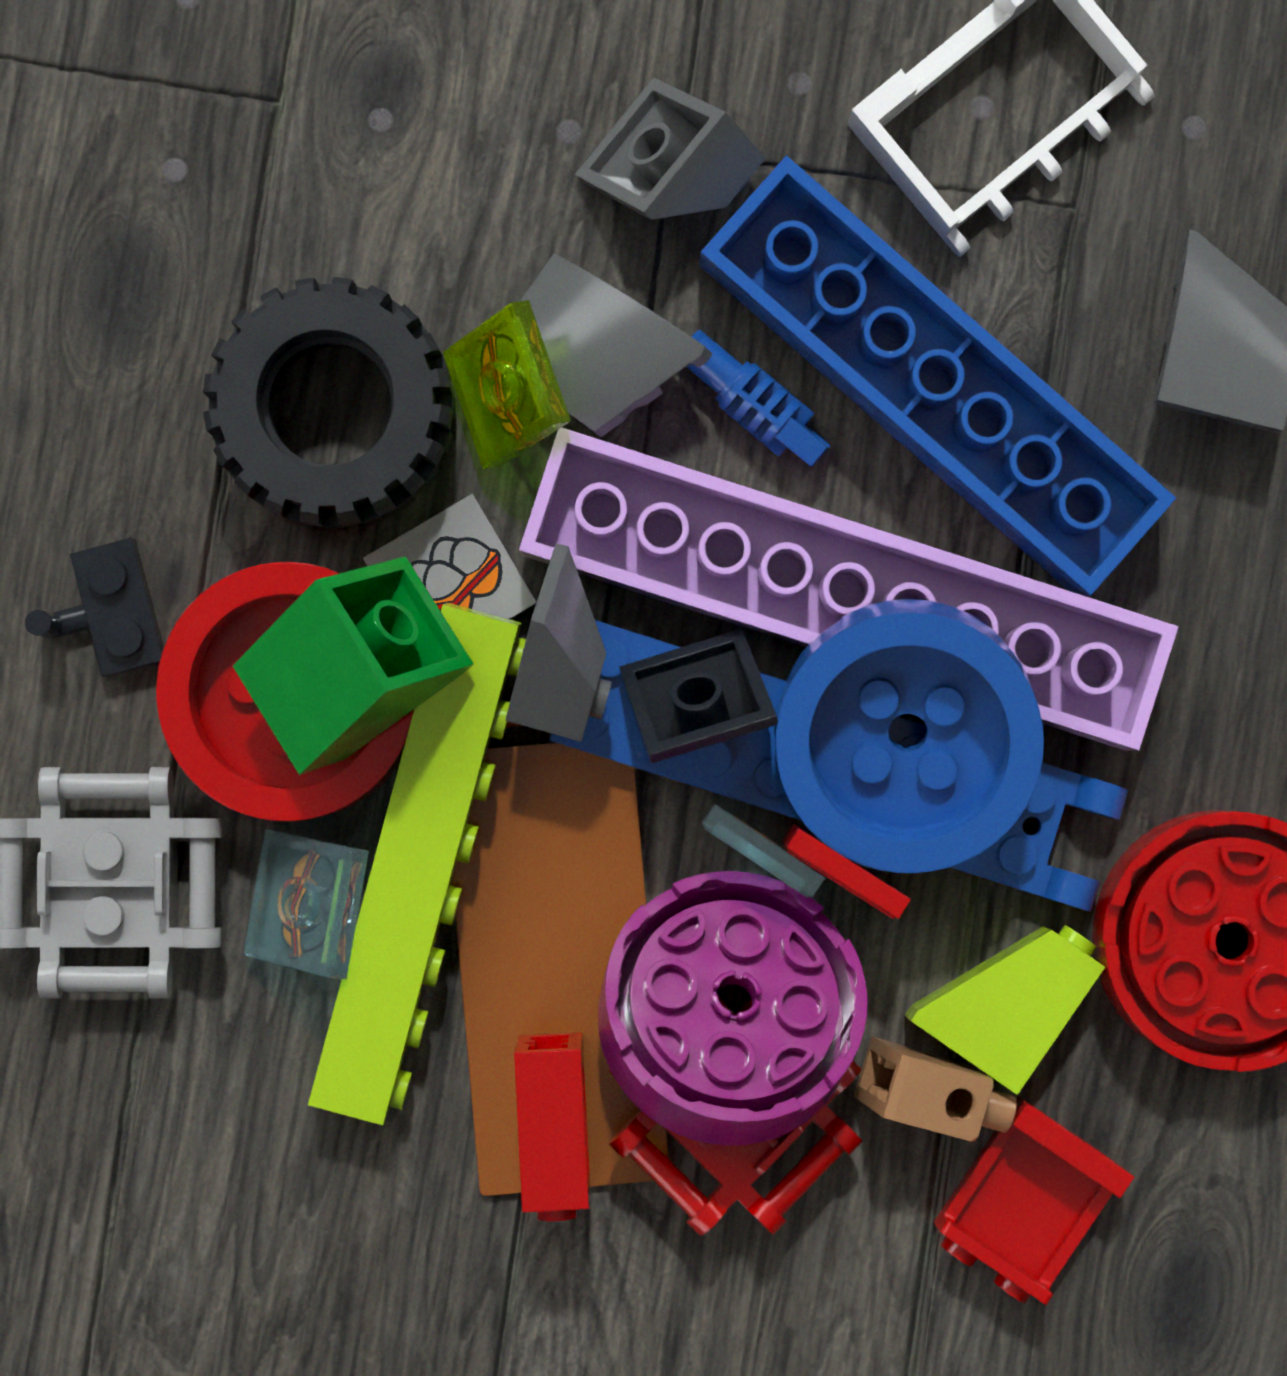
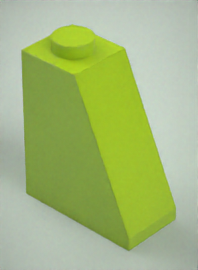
(1012, 1003)

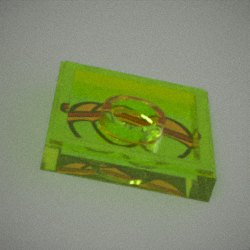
(506, 385)

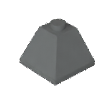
(671, 156)
(561, 657)

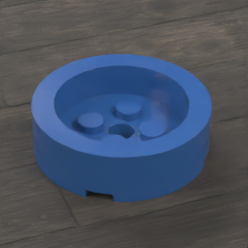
(921, 802)

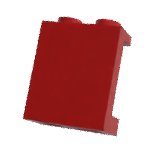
(1029, 1202)

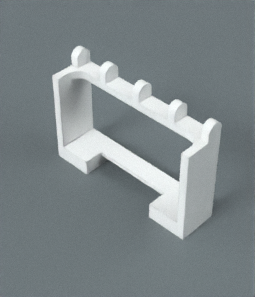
(903, 89)

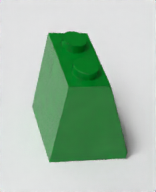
(350, 661)

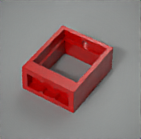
(552, 1125)

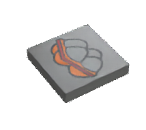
(462, 562)

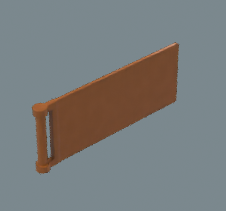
(535, 933)

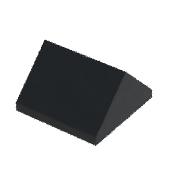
(697, 696)

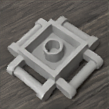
(108, 882)

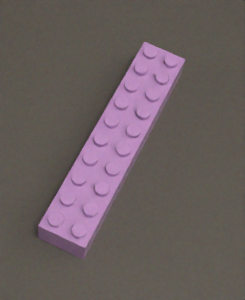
(804, 569)

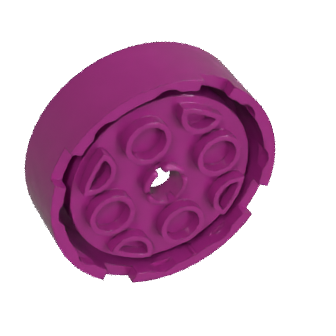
(686, 1053)

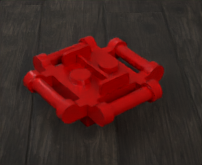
(739, 1165)

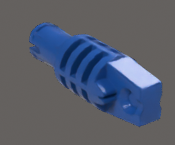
(760, 404)

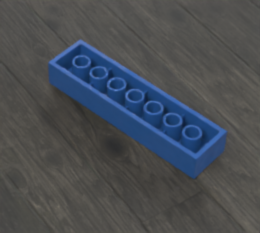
(934, 379)

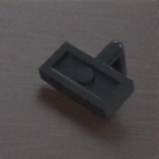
(114, 608)

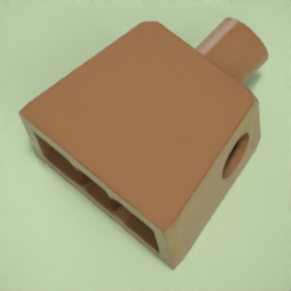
(931, 1092)

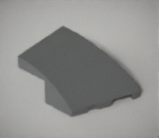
(1224, 343)
(605, 345)

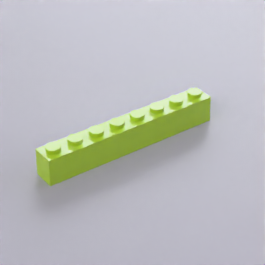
(413, 875)

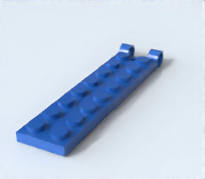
(749, 772)

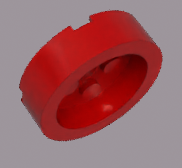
(217, 725)
(1160, 931)

